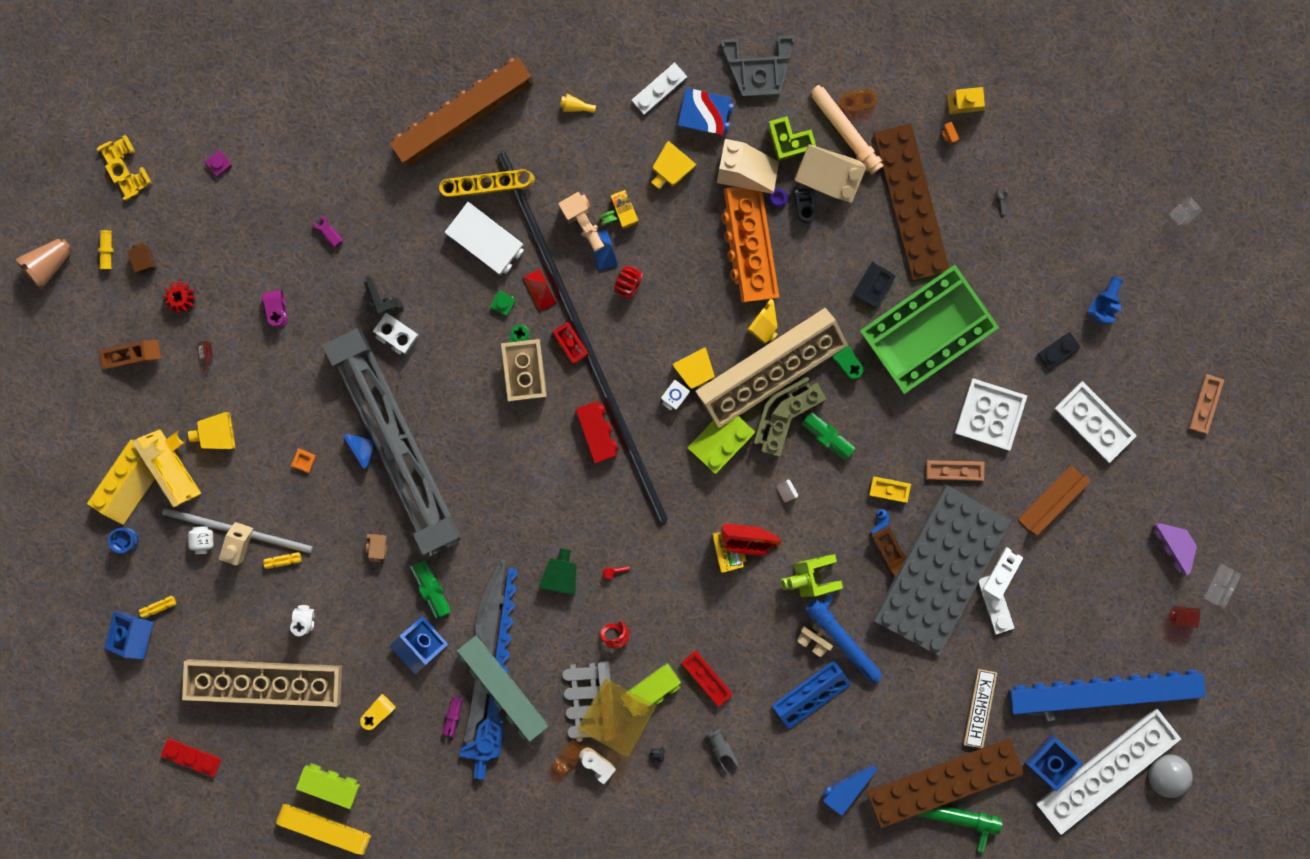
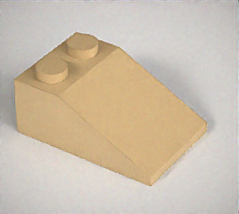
(747, 167)
(830, 173)
(524, 370)

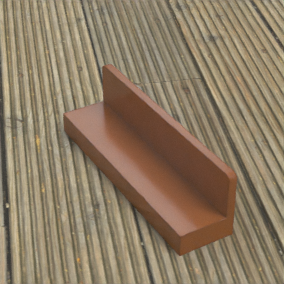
(1053, 500)

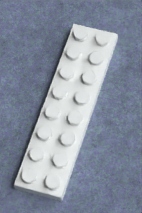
(1108, 771)

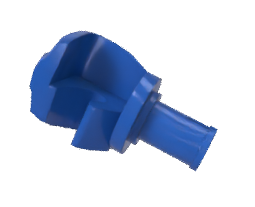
(1106, 303)

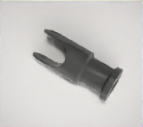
(720, 747)

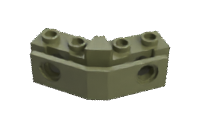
(784, 412)

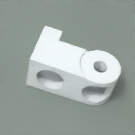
(599, 764)

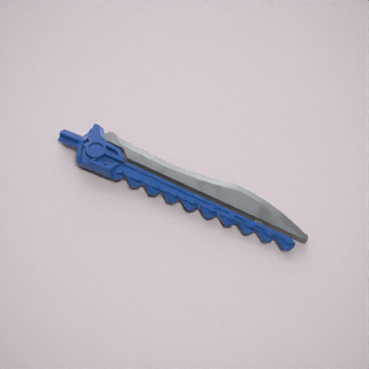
(490, 730)

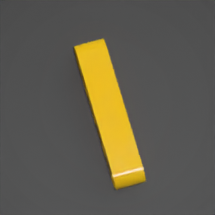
(477, 183)
(323, 830)

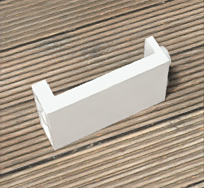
(485, 239)

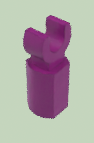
(329, 233)

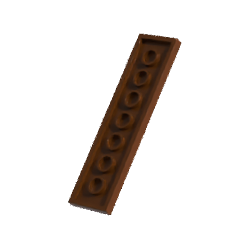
(911, 201)
(945, 783)

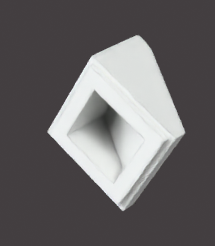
(787, 491)

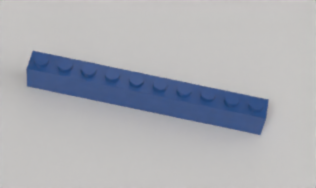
(1107, 693)

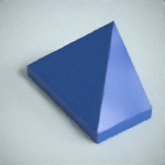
(605, 256)
(361, 448)

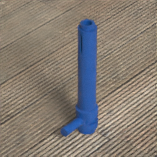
(824, 619)

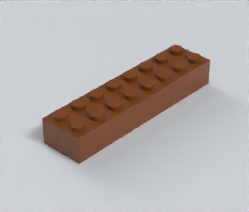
(461, 112)

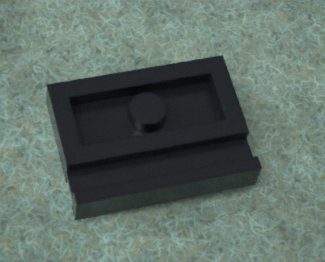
(874, 285)

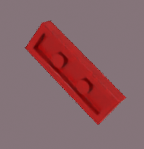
(707, 678)
(191, 757)

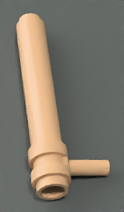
(847, 131)

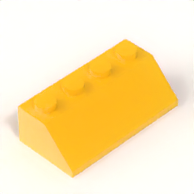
(123, 486)

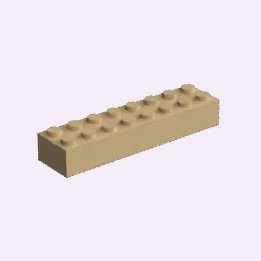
(772, 367)
(262, 682)

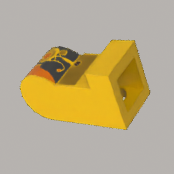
(624, 209)

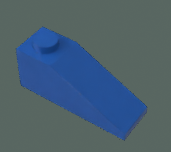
(846, 790)

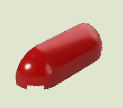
(748, 539)

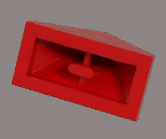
(539, 290)

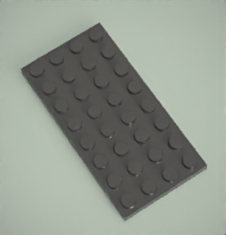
(941, 570)

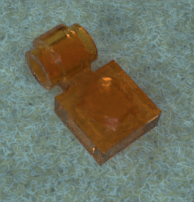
(570, 754)

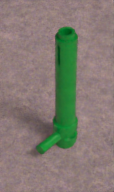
(979, 822)

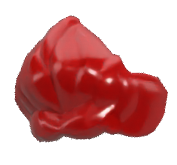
(617, 643)

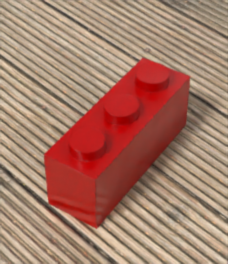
(597, 431)

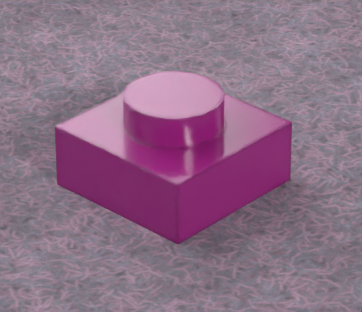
(218, 163)

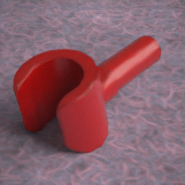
(609, 572)

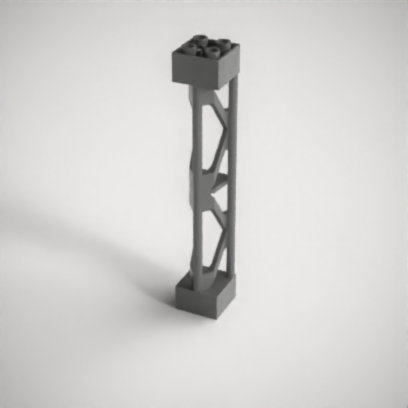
(348, 351)

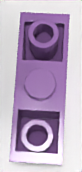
(1178, 545)

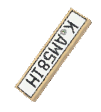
(980, 708)

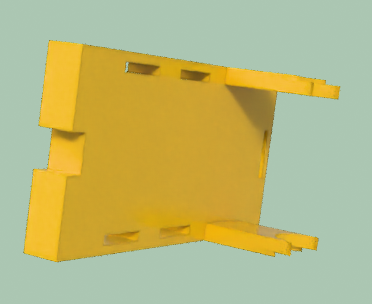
(166, 466)

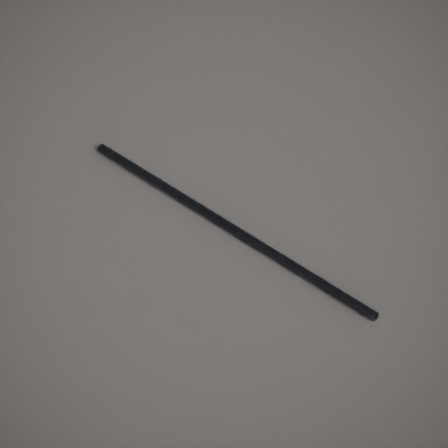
(580, 332)

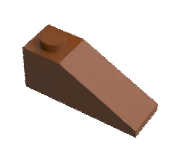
(130, 354)

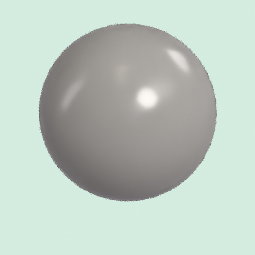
(1170, 776)

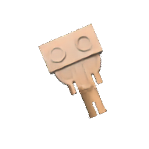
(575, 209)

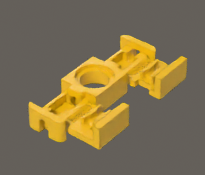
(112, 155)

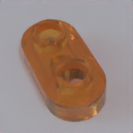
(857, 99)

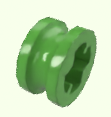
(608, 218)

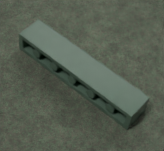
(503, 688)

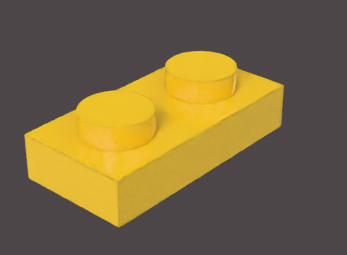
(890, 489)

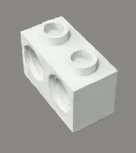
(398, 330)

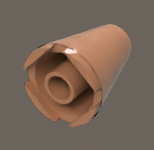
(44, 261)

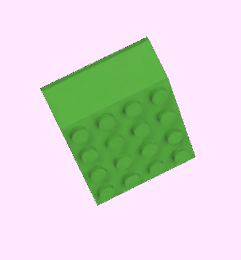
(929, 329)

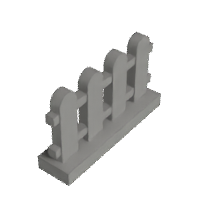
(575, 693)

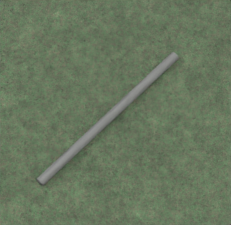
(226, 527)

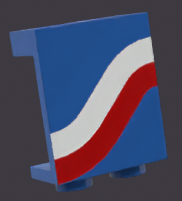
(705, 112)

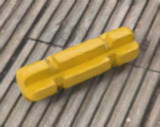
(282, 560)
(157, 607)

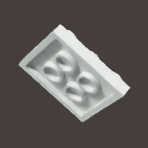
(990, 414)

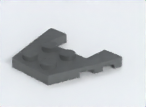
(759, 75)

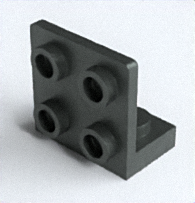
(389, 304)

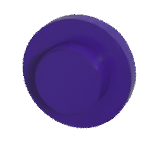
(778, 198)

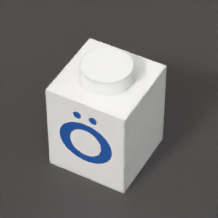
(674, 395)

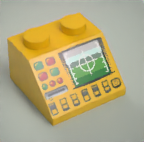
(726, 559)

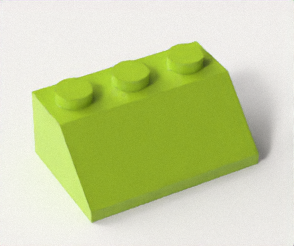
(718, 445)

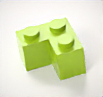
(785, 142)

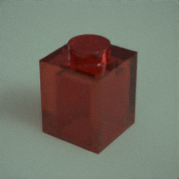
(1185, 616)

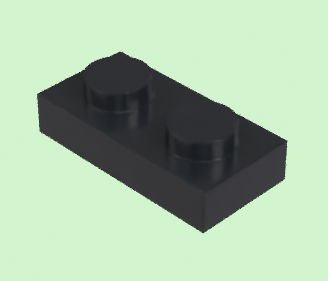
(1059, 350)

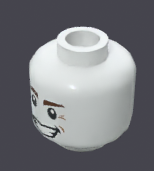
(200, 540)

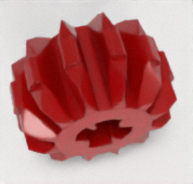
(628, 282)
(172, 299)

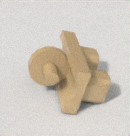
(821, 646)

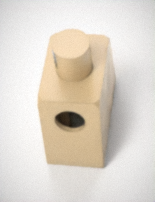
(235, 547)

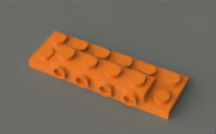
(749, 244)

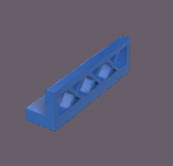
(809, 693)

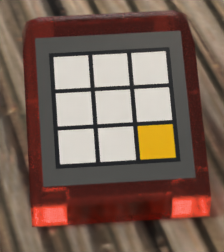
(204, 351)

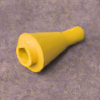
(572, 104)

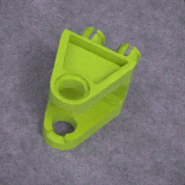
(805, 580)

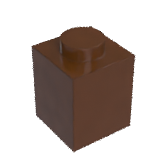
(141, 258)

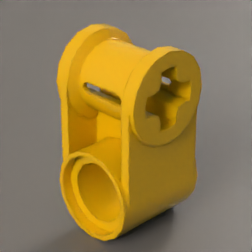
(379, 710)

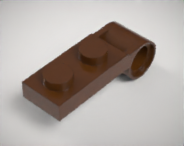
(889, 549)

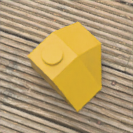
(765, 324)

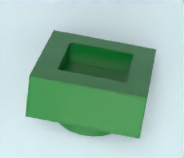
(503, 303)

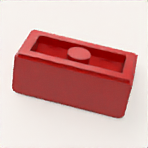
(570, 343)

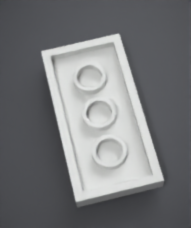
(1095, 421)

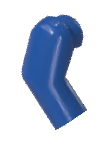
(882, 520)

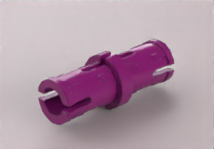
(452, 716)

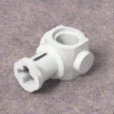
(302, 620)

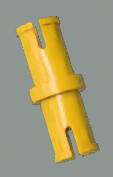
(105, 249)

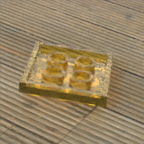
(616, 717)

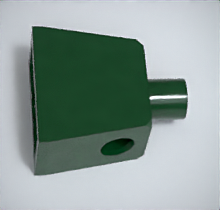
(560, 574)

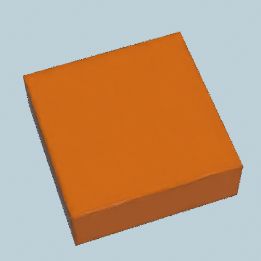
(303, 460)

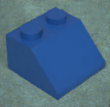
(128, 635)
(418, 645)

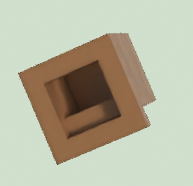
(377, 547)

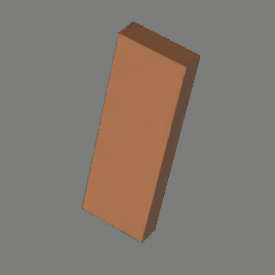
(1206, 404)
(954, 470)

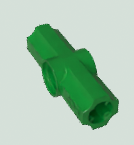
(828, 436)
(430, 589)

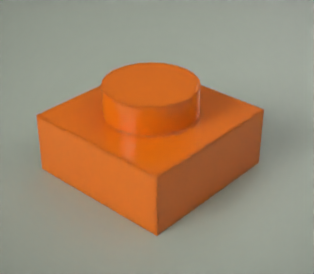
(949, 133)

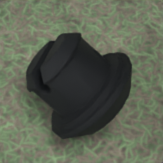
(658, 754)

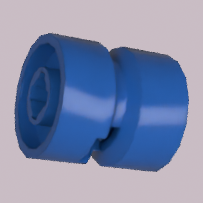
(123, 540)

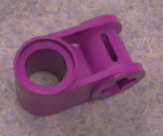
(275, 304)

